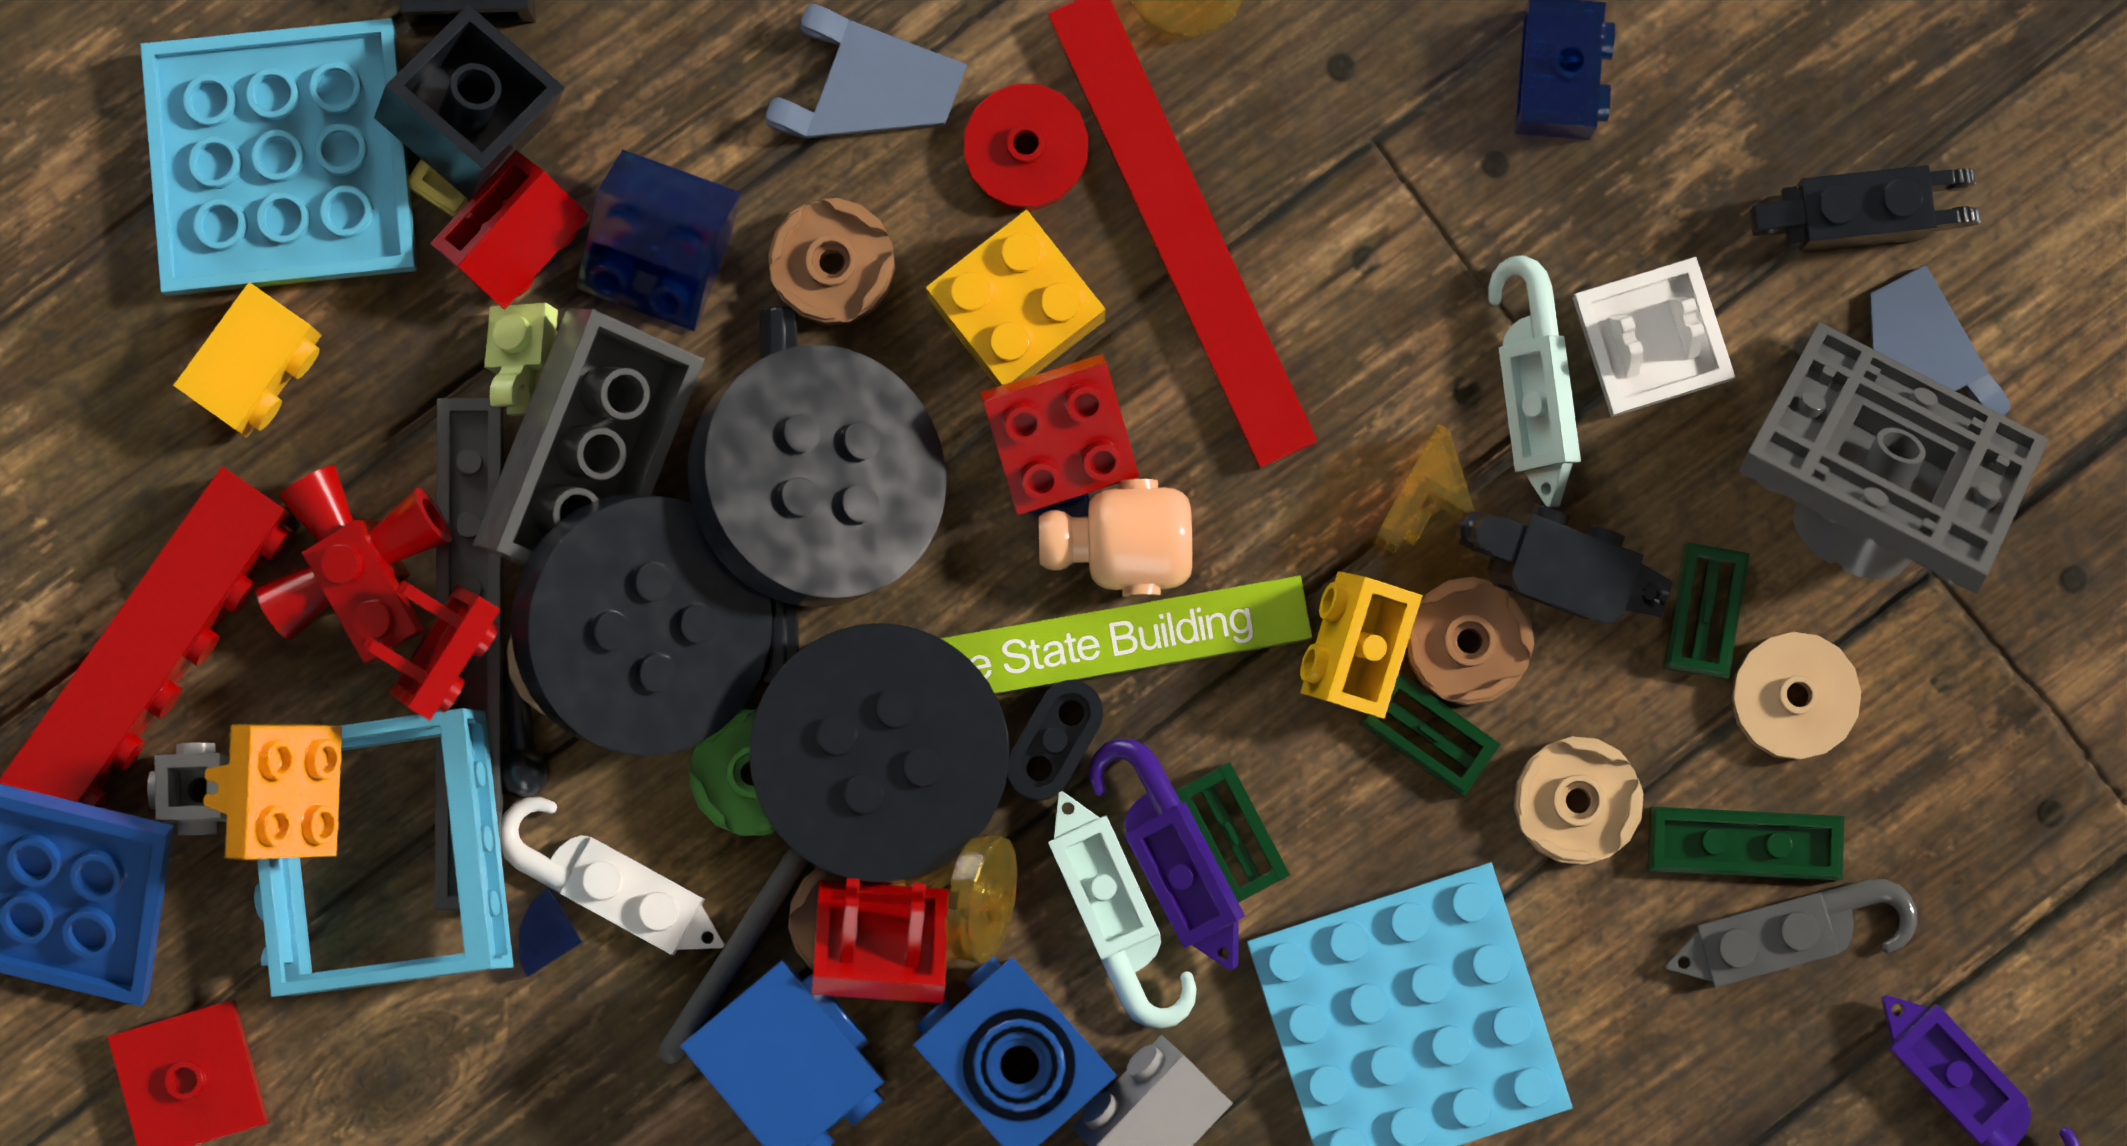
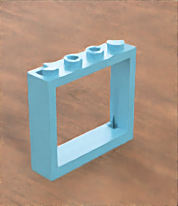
(477, 865)

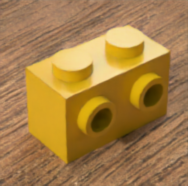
(250, 361)
(1359, 643)

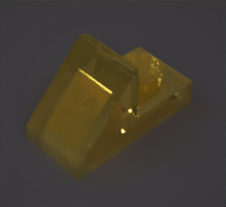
(1433, 478)

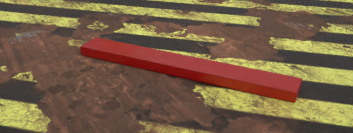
(1182, 230)

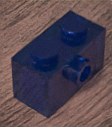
(1562, 68)

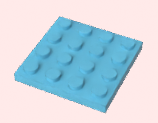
(276, 158)
(1411, 1018)

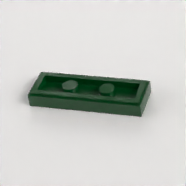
(1745, 843)

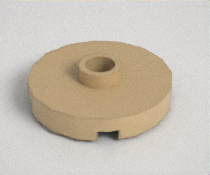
(1763, 704)
(1612, 795)

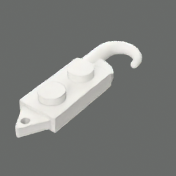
(611, 885)

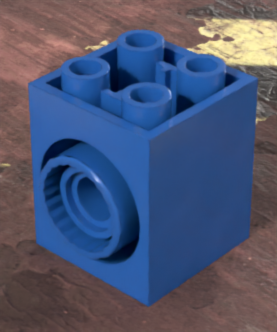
(969, 1046)
(788, 1061)

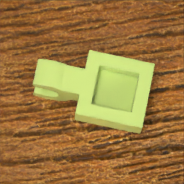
(516, 350)

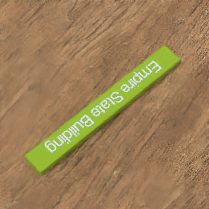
(1139, 635)

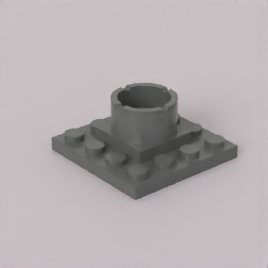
(1891, 465)

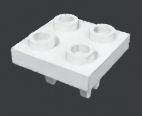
(1653, 337)

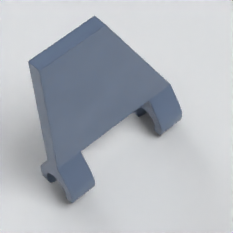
(871, 84)
(1922, 332)

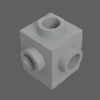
(173, 783)

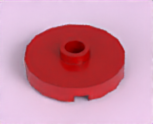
(1034, 178)

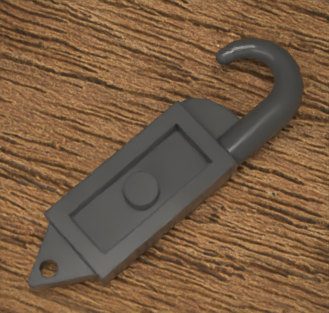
(1789, 933)

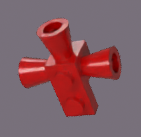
(353, 564)

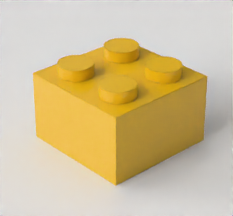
(1016, 302)

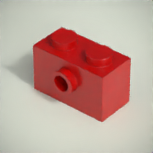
(510, 229)

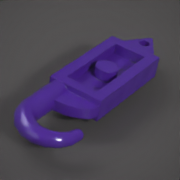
(1175, 855)
(1959, 1075)

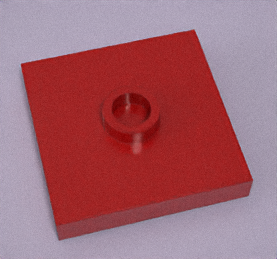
(189, 1078)

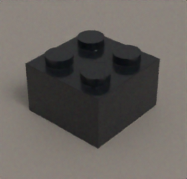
(468, 101)

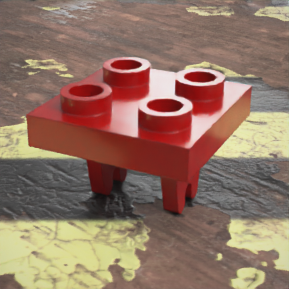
(1059, 434)
(432, 673)
(880, 941)

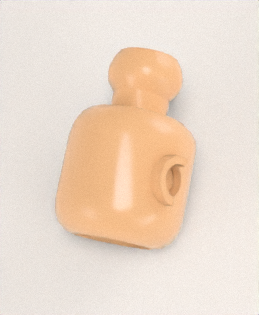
(1132, 538)

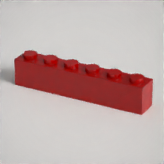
(153, 643)

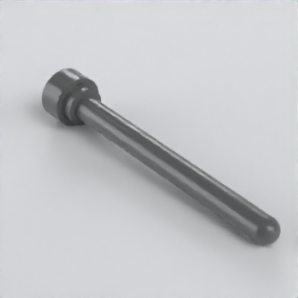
(732, 956)

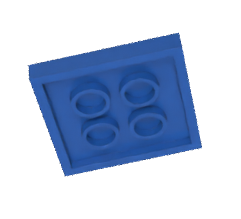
(80, 894)

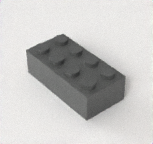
(589, 430)

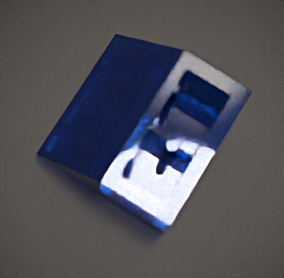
(657, 239)

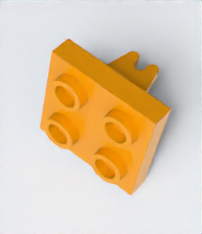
(279, 791)

